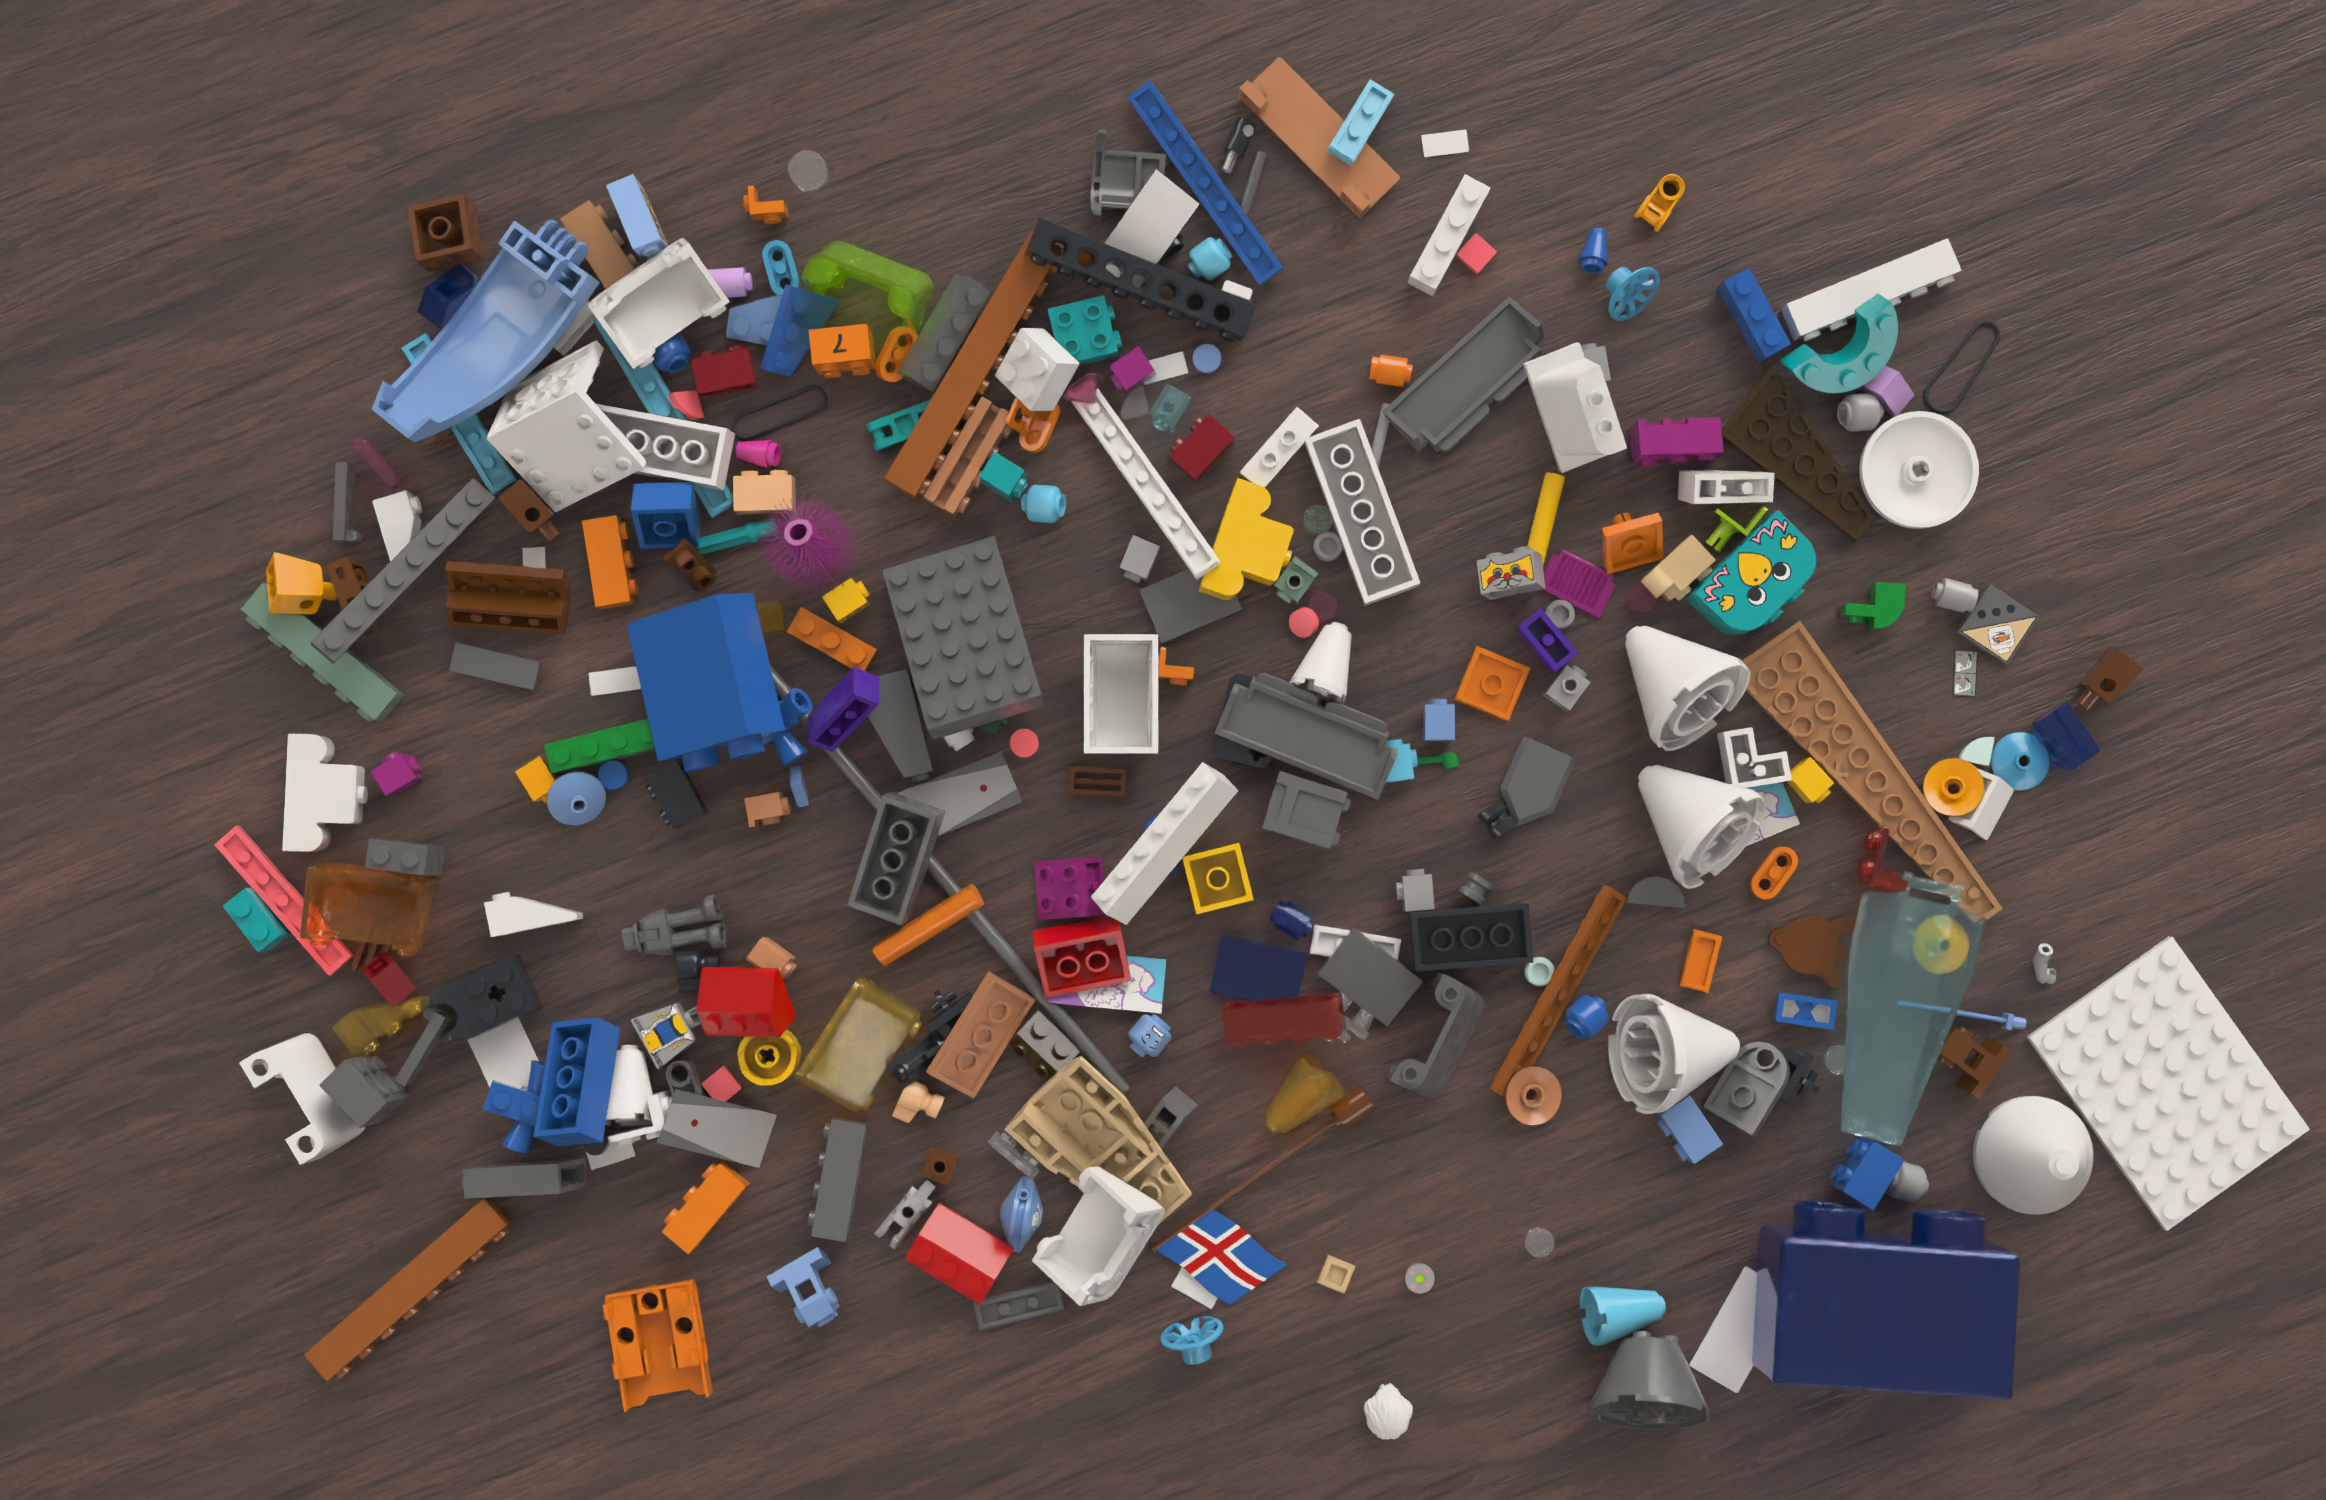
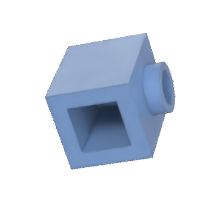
(1438, 721)

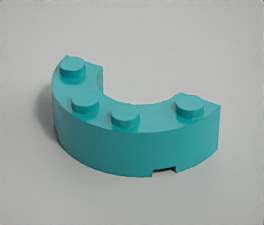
(1858, 360)

